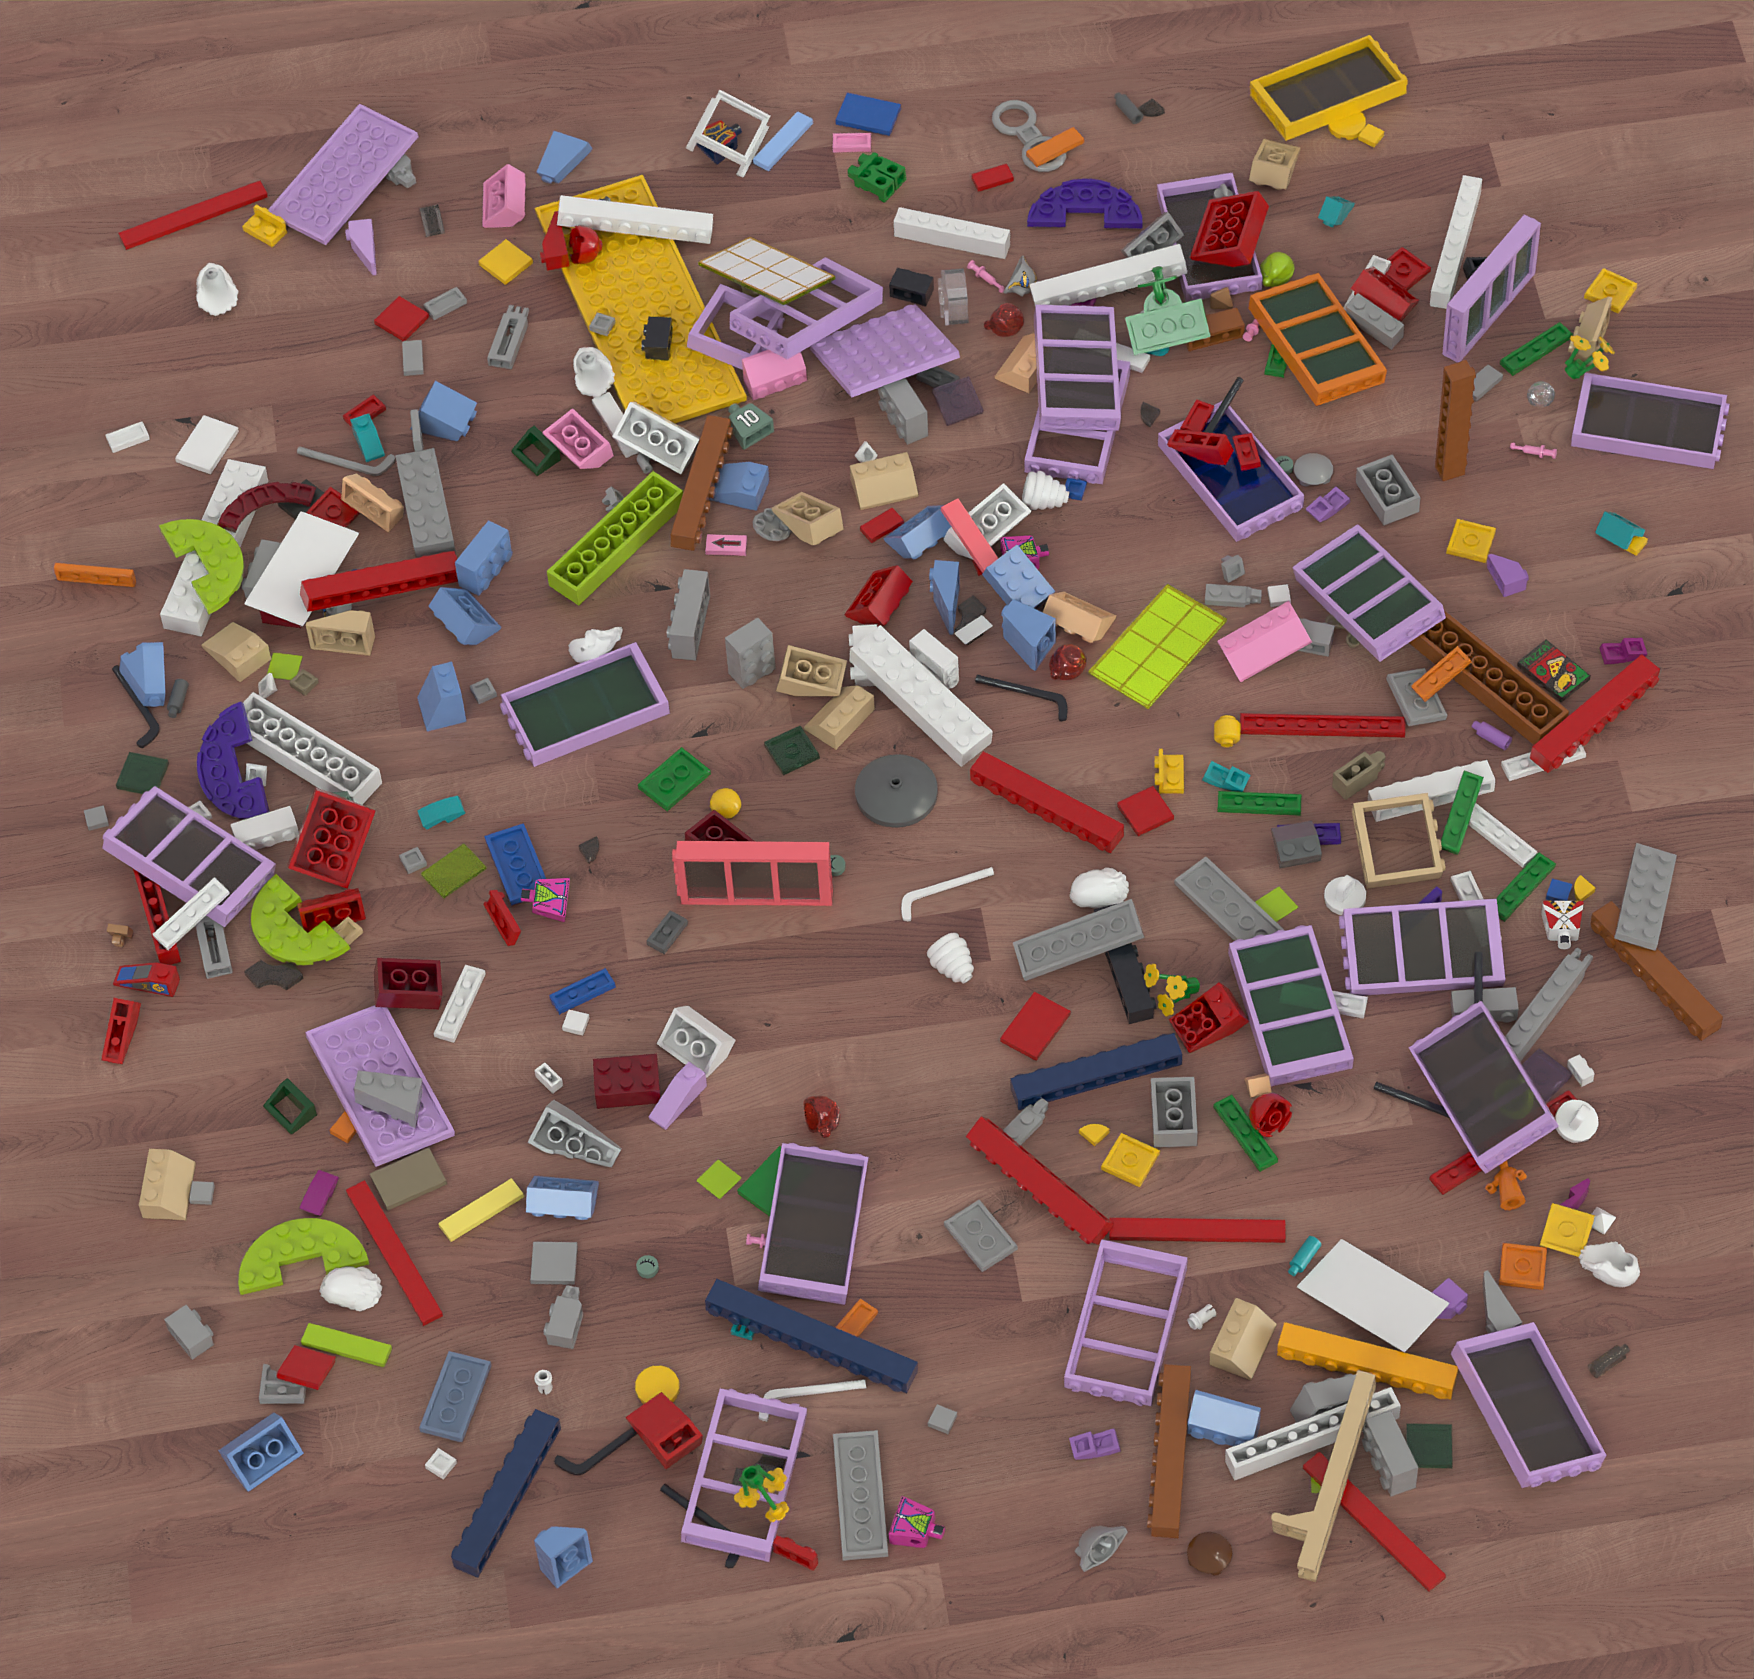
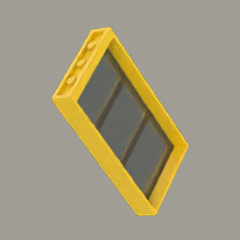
(1328, 87)

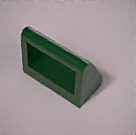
(543, 444)
(306, 1107)

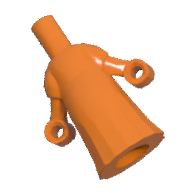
(1510, 1192)

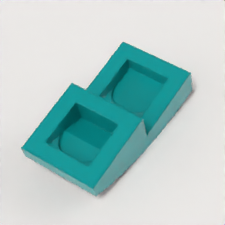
(1224, 778)
(445, 809)

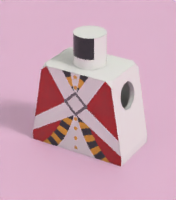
(1562, 921)

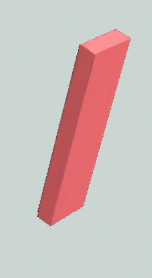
(969, 534)

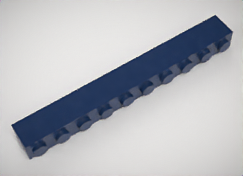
(811, 1336)

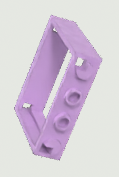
(717, 349)

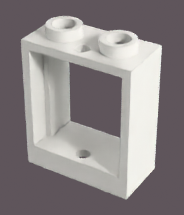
(935, 658)

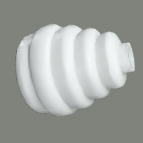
(1043, 491)
(951, 958)

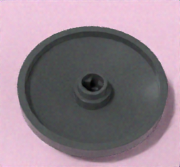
(896, 791)

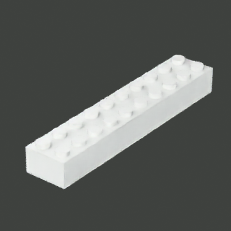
(183, 607)

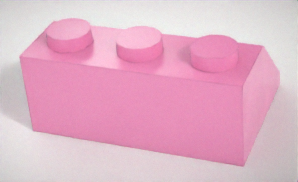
(504, 198)
(771, 373)
(579, 441)

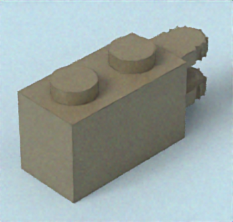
(1358, 773)

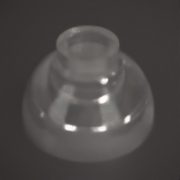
(1540, 394)

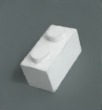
(1580, 1070)
(548, 1078)

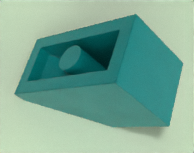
(1335, 210)
(367, 437)

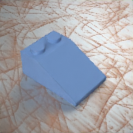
(742, 484)
(945, 589)

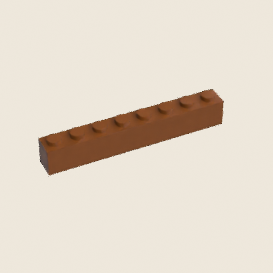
(1454, 420)
(701, 483)
(1659, 976)
(1170, 1452)

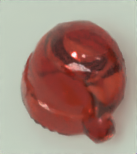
(1005, 320)
(1067, 662)
(821, 1115)

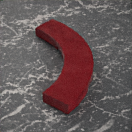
(261, 496)

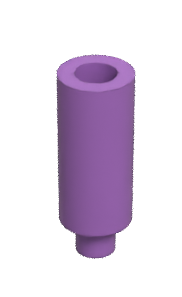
(1492, 734)

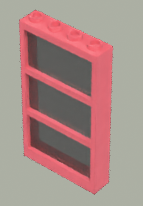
(753, 873)

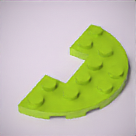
(216, 551)
(283, 936)
(297, 1242)

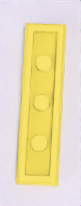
(481, 1210)

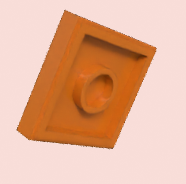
(1522, 1266)

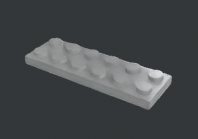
(1645, 896)
(1225, 902)
(1078, 939)
(860, 1495)

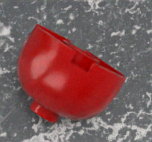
(584, 245)
(1270, 1113)

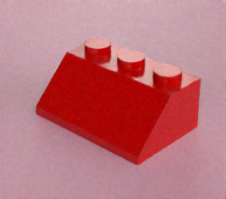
(1384, 293)
(879, 596)
(332, 909)

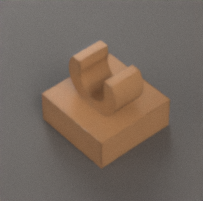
(119, 933)

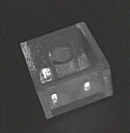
(953, 296)

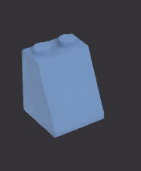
(446, 413)
(1028, 632)
(441, 698)

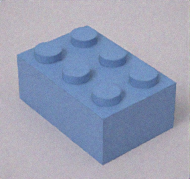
(483, 558)
(1018, 579)

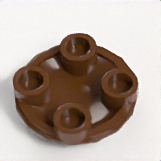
(1209, 1553)

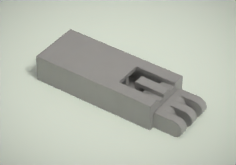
(505, 348)
(213, 952)

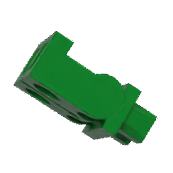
(877, 175)

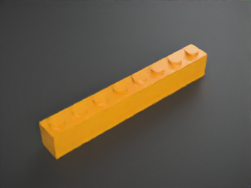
(1350, 1355)

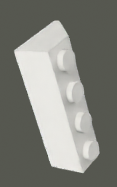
(656, 437)
(993, 518)

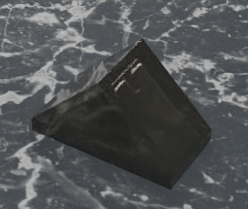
(431, 219)

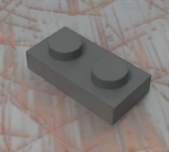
(936, 377)
(667, 932)

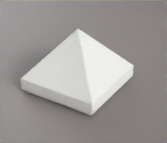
(865, 453)
(267, 686)
(254, 771)
(1602, 1220)

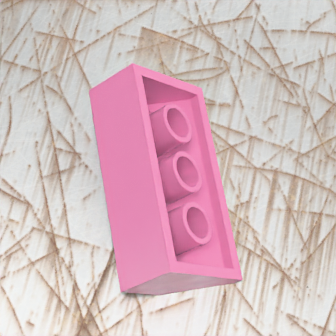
(1264, 641)

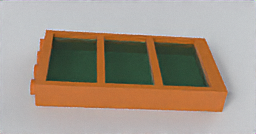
(1317, 339)

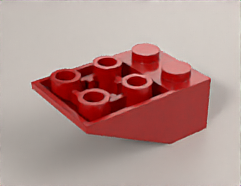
(1209, 1018)
(665, 1429)

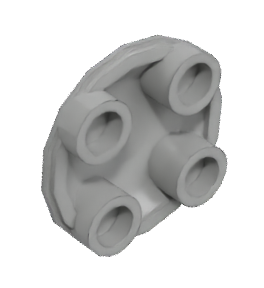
(1313, 469)
(770, 526)

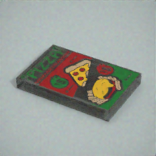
(1553, 670)

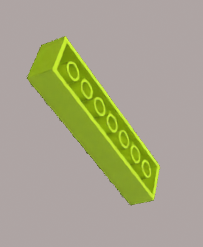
(615, 538)

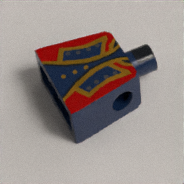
(723, 134)

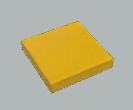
(505, 262)
(1611, 285)
(1471, 540)
(1130, 1160)
(1566, 1230)

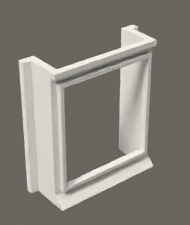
(721, 149)

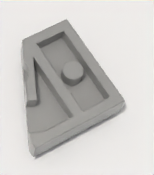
(279, 1391)

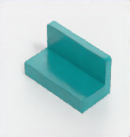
(1618, 529)

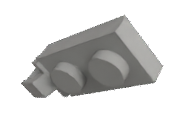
(1231, 595)
(1027, 1121)

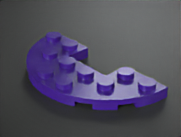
(1085, 197)
(219, 767)

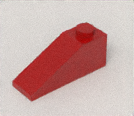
(554, 246)
(1204, 446)
(120, 1030)

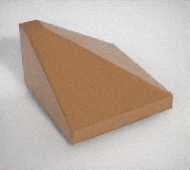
(1221, 299)

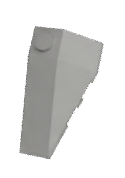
(569, 1135)

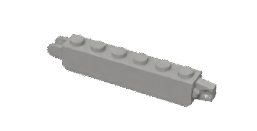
(1547, 1003)

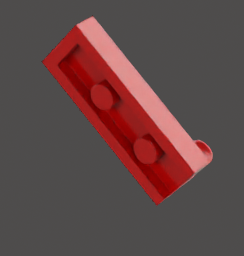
(502, 917)

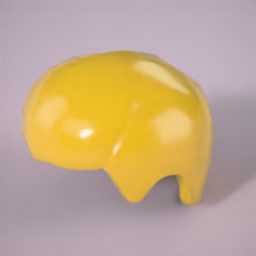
(725, 802)

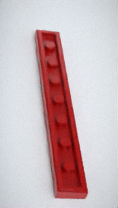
(193, 215)
(1322, 725)
(1467, 1167)
(1198, 1230)
(394, 1253)
(1381, 1528)

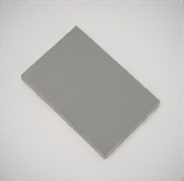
(1412, 706)
(980, 1235)

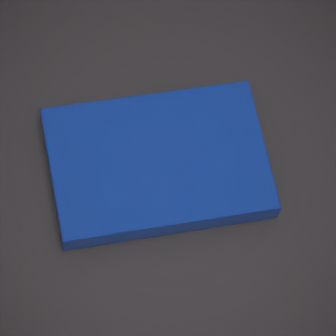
(868, 114)

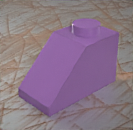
(1507, 575)
(1454, 1296)

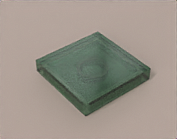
(791, 750)
(141, 773)
(1430, 1444)

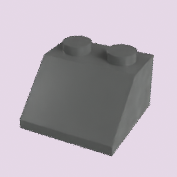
(1296, 844)

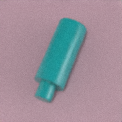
(1304, 1255)

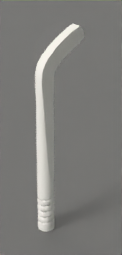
(917, 894)
(810, 1390)

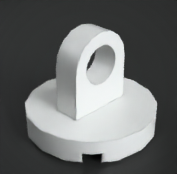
(1344, 894)
(1576, 1121)

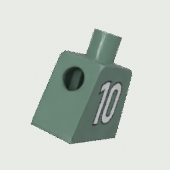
(749, 424)

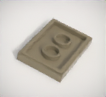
(408, 1179)

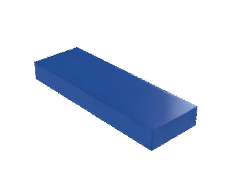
(582, 991)

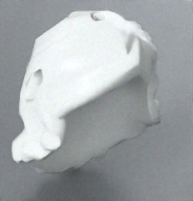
(215, 290)
(592, 372)
(594, 644)
(1099, 888)
(1610, 1264)
(351, 1288)

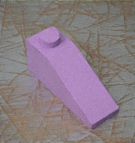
(362, 242)
(679, 1095)

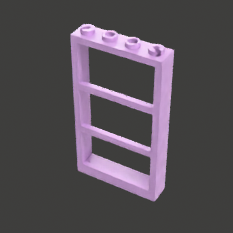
(868, 298)
(1073, 470)
(1135, 1258)
(726, 1540)

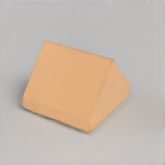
(1258, 1085)

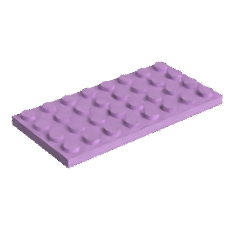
(343, 174)
(375, 1044)

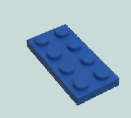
(515, 860)

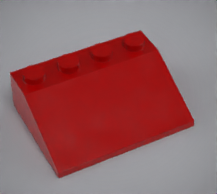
(1230, 229)
(331, 838)

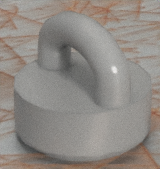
(1222, 192)

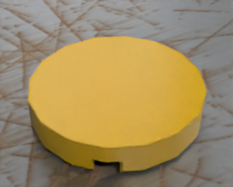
(1348, 127)
(656, 1380)

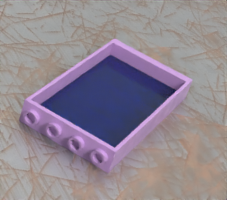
(1238, 498)

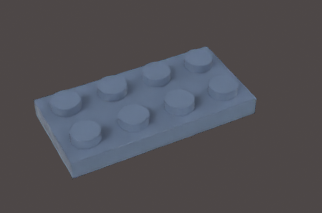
(455, 1396)

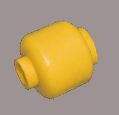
(1227, 731)

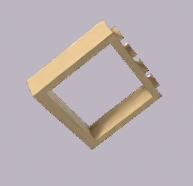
(1373, 880)

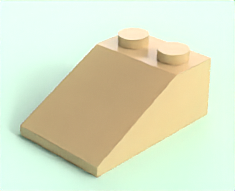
(1274, 164)
(809, 518)
(343, 633)
(238, 650)
(810, 673)

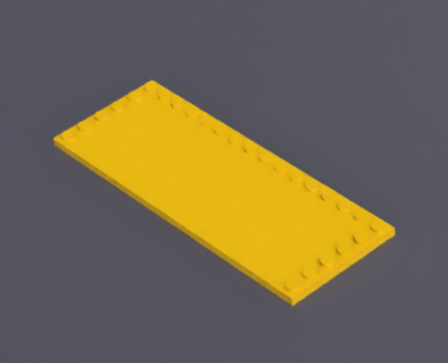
(638, 280)

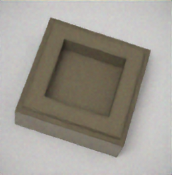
(304, 682)

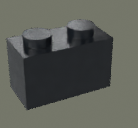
(911, 286)
(658, 338)

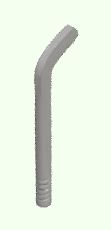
(374, 471)

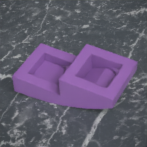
(1328, 505)
(1093, 1446)

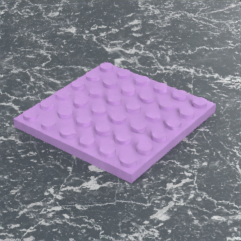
(884, 350)

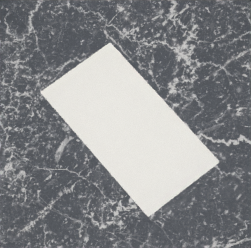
(308, 551)
(1373, 1295)

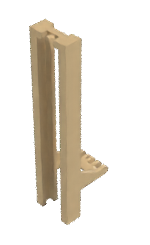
(1316, 1525)

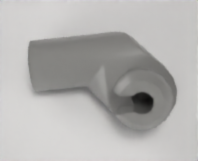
(643, 462)

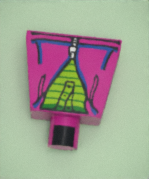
(1027, 545)
(548, 898)
(914, 1525)

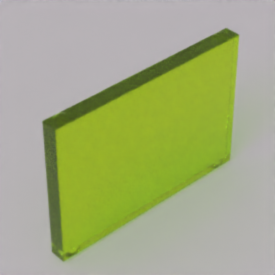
(453, 870)

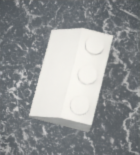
(695, 1040)

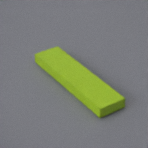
(346, 1345)

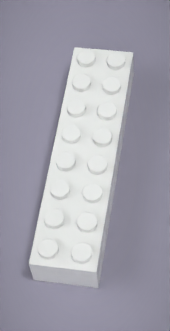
(921, 696)
(308, 751)

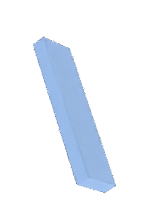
(783, 141)

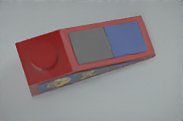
(149, 977)

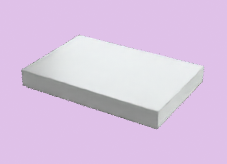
(207, 444)

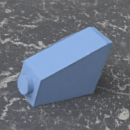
(562, 157)
(145, 673)

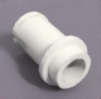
(1198, 1319)
(543, 1379)

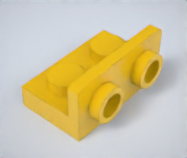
(265, 226)
(1170, 773)

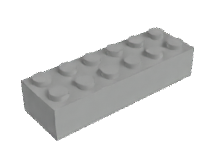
(425, 503)

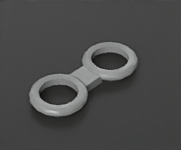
(1027, 133)

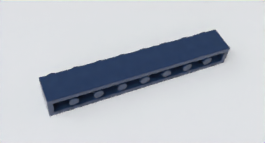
(1096, 1071)
(506, 1493)

